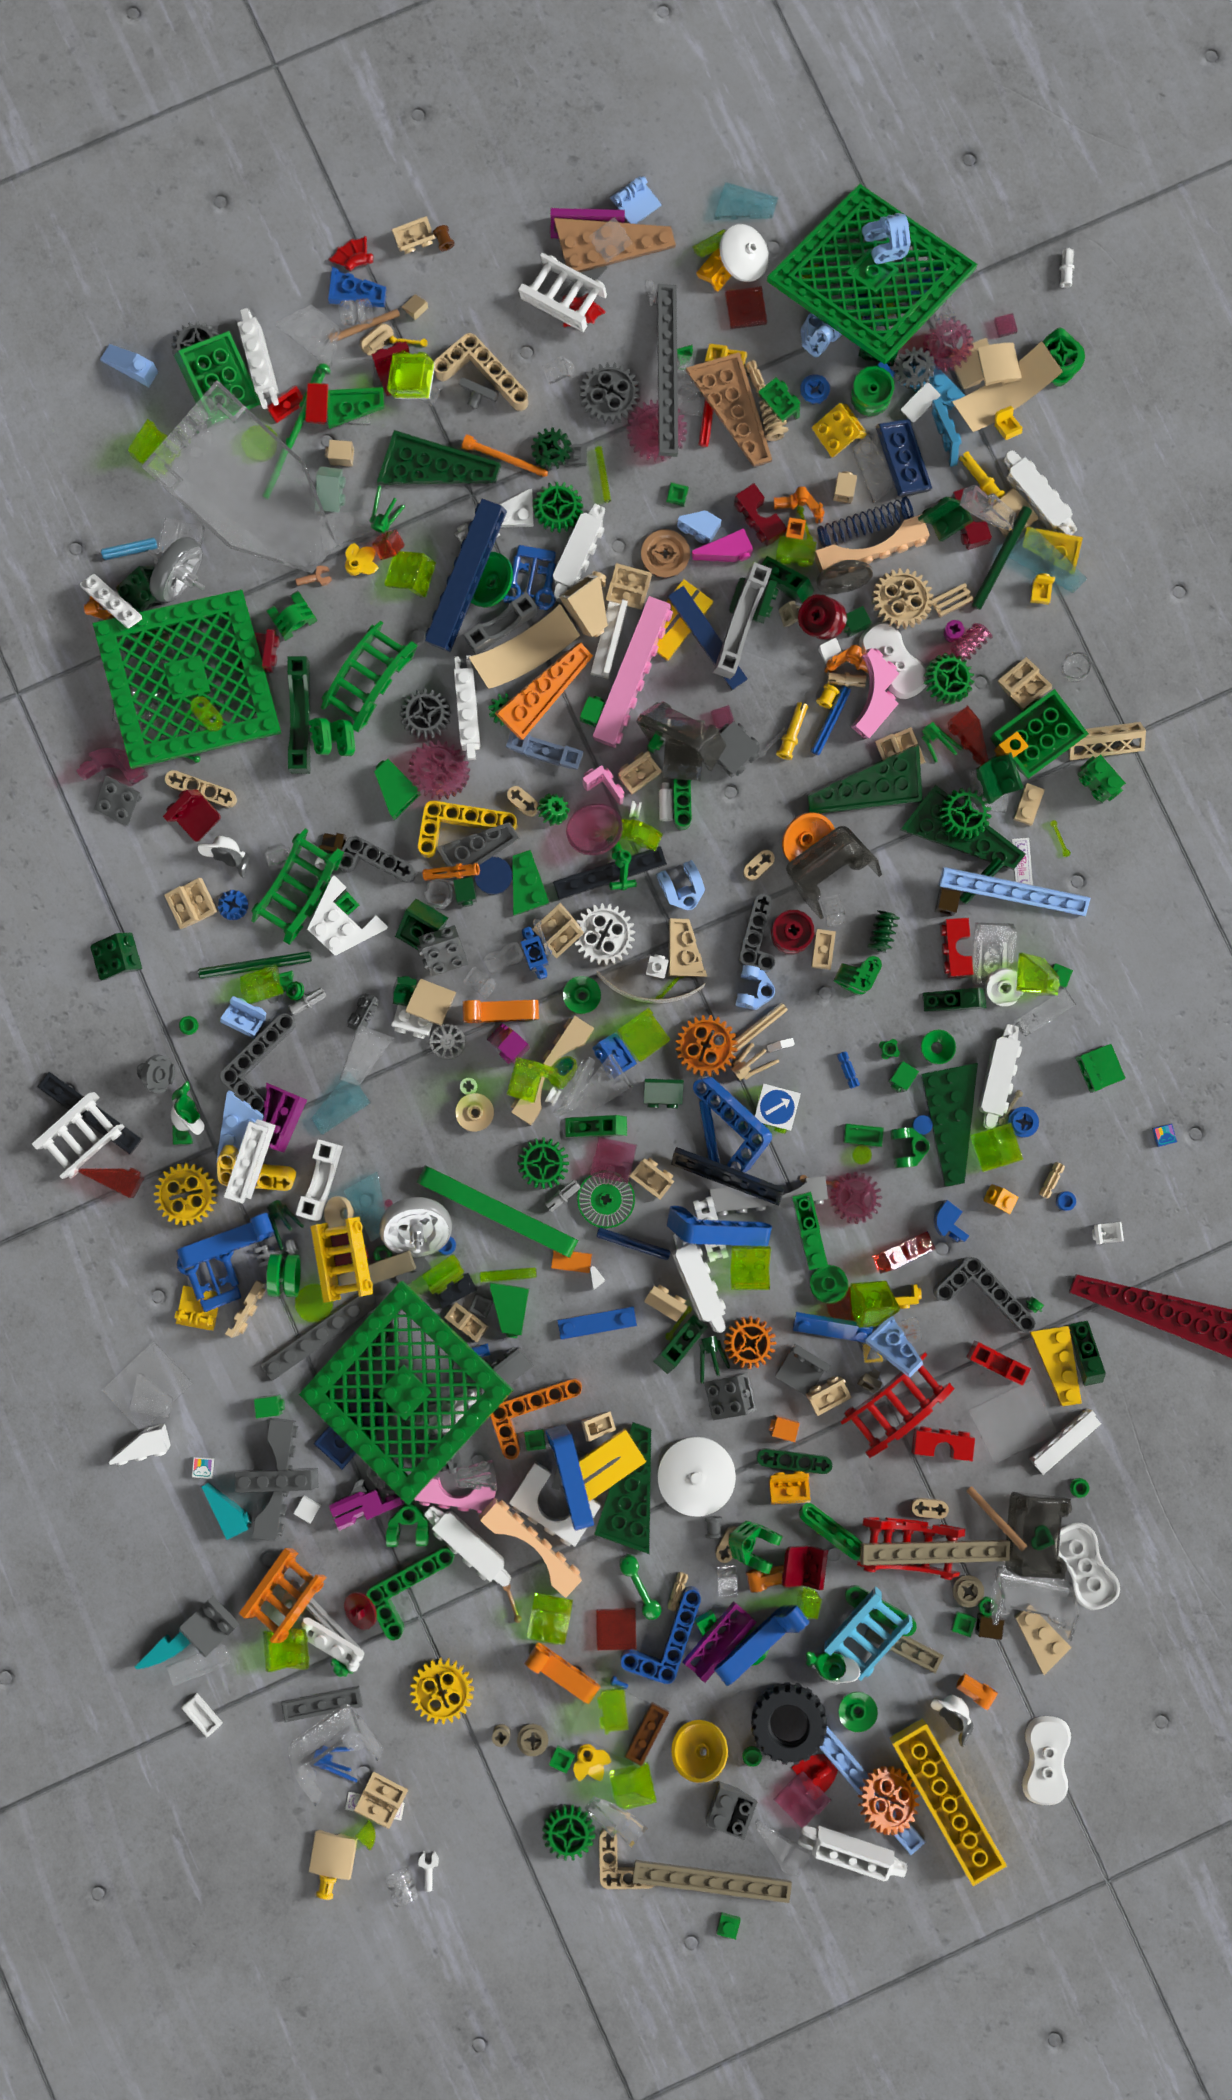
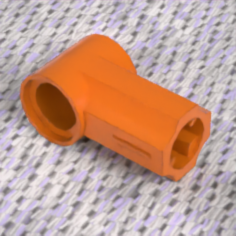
(760, 1581)
(980, 1693)

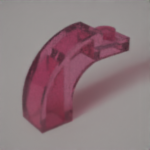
(111, 758)

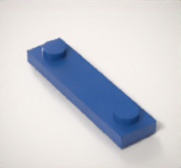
(597, 1323)
(830, 1327)

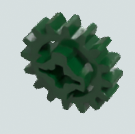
(553, 456)

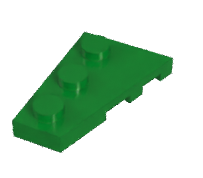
(352, 404)
(527, 884)

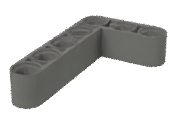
(240, 1073)
(988, 1289)

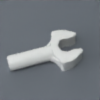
(428, 1866)

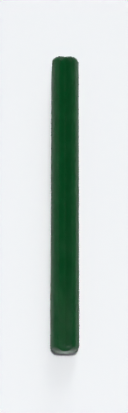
(1001, 558)
(253, 965)

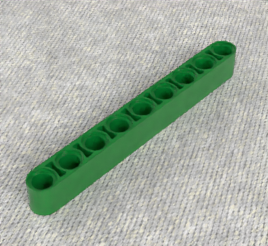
(497, 1211)

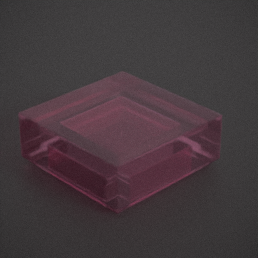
(1005, 325)
(722, 716)

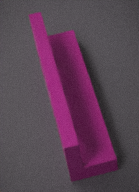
(584, 214)
(722, 1643)

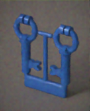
(535, 553)
(220, 1299)

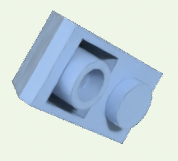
(700, 524)

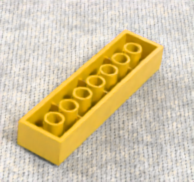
(948, 1802)

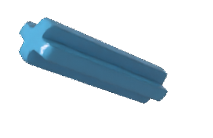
(129, 548)

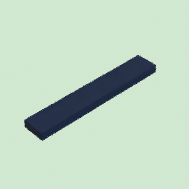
(702, 631)

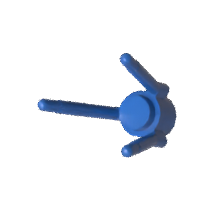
(327, 1764)

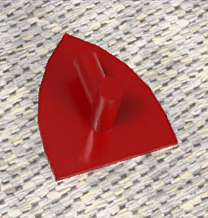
(819, 1770)

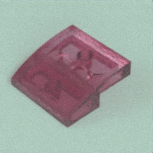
(613, 1160)
(802, 1799)

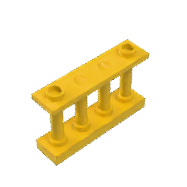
(326, 1264)

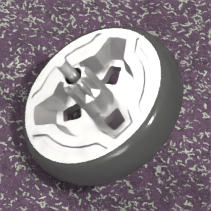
(175, 569)

